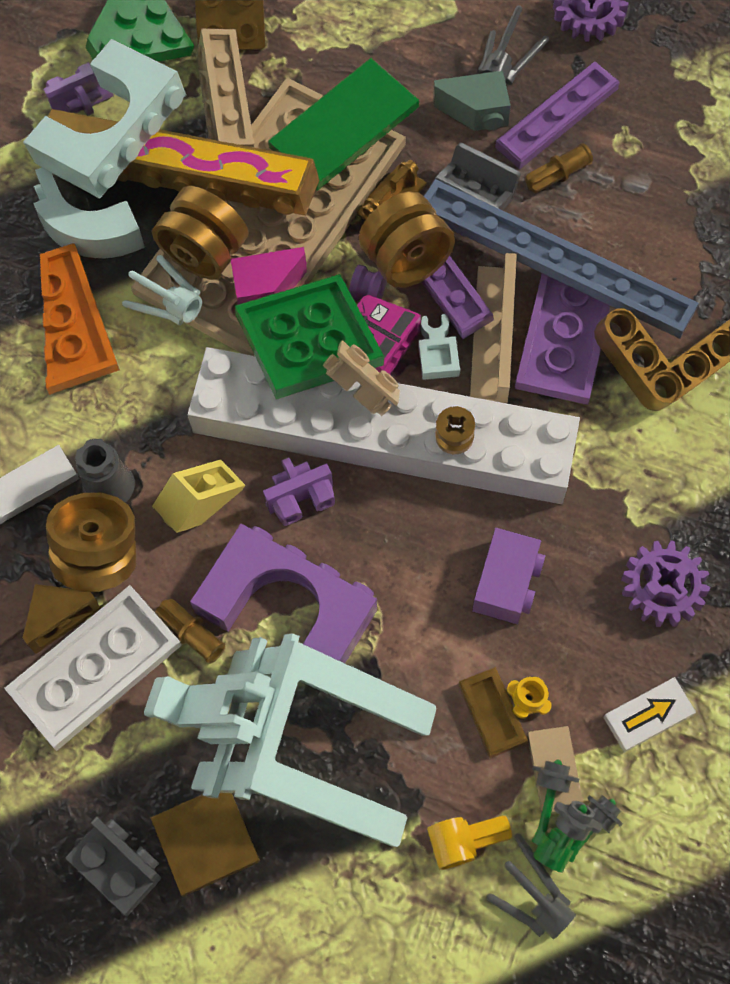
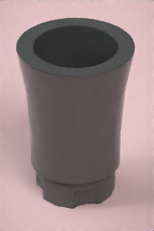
(103, 470)

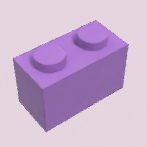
(507, 575)

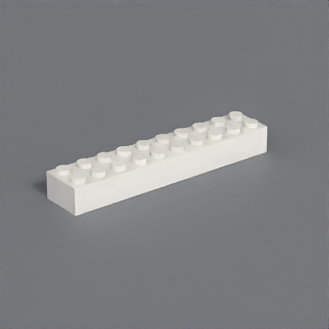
(511, 453)

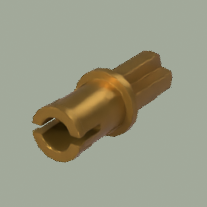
(559, 168)
(190, 630)

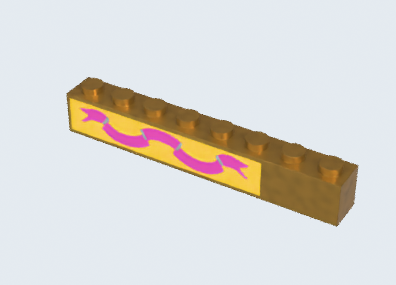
(223, 168)

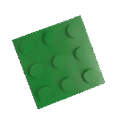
(299, 331)

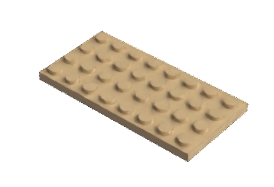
(270, 231)

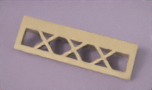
(223, 87)
(494, 341)

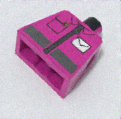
(391, 327)

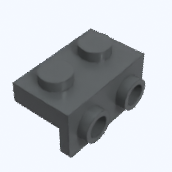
(480, 176)

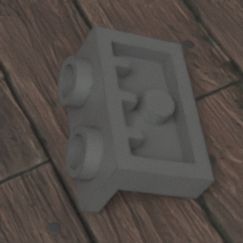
(113, 866)

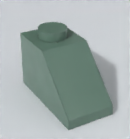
(474, 100)

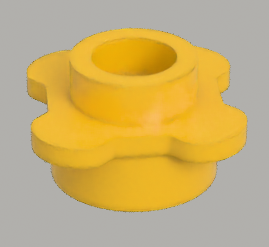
(536, 689)

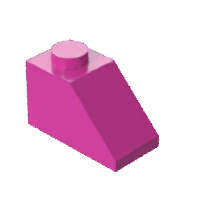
(267, 273)

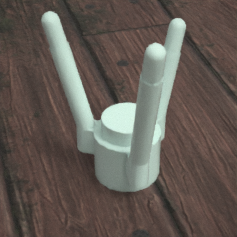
(180, 302)

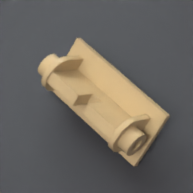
(375, 387)

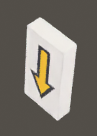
(649, 714)

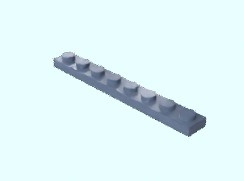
(562, 260)

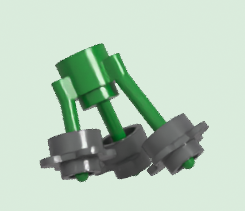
(575, 821)

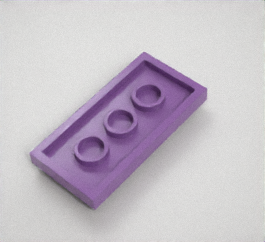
(561, 343)

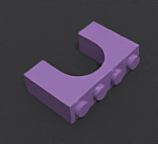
(256, 560)

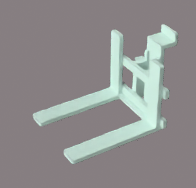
(249, 682)

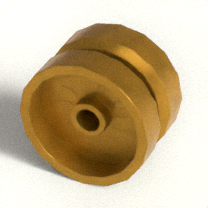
(200, 232)
(406, 239)
(91, 541)

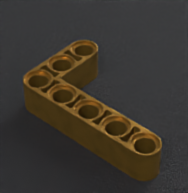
(656, 366)

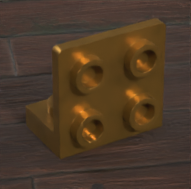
(241, 15)

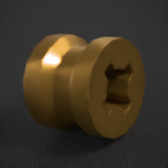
(453, 439)

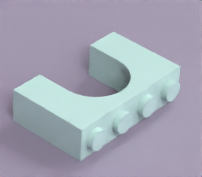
(100, 157)

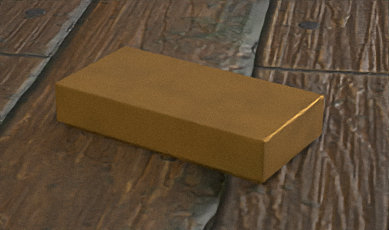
(492, 712)

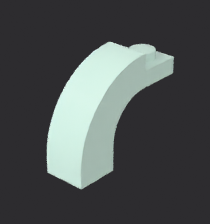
(95, 233)

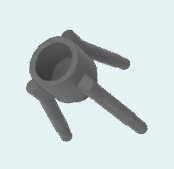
(501, 60)
(550, 911)

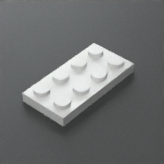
(93, 667)

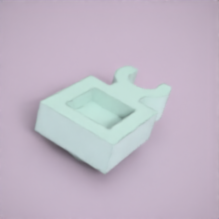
(437, 351)

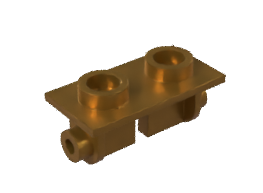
(399, 181)

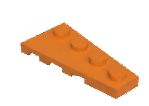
(74, 330)

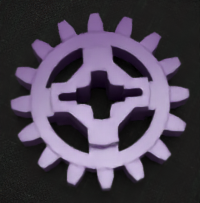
(601, 18)
(653, 593)

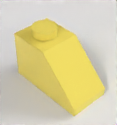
(196, 494)

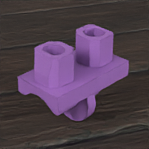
(76, 92)
(296, 485)

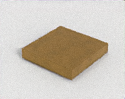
(204, 841)

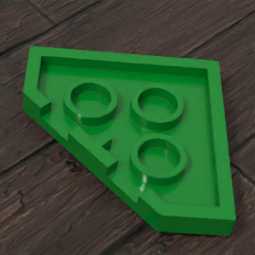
(142, 26)

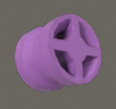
(366, 283)

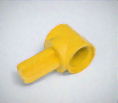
(457, 842)

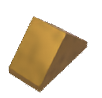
(55, 613)

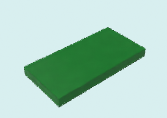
(347, 120)

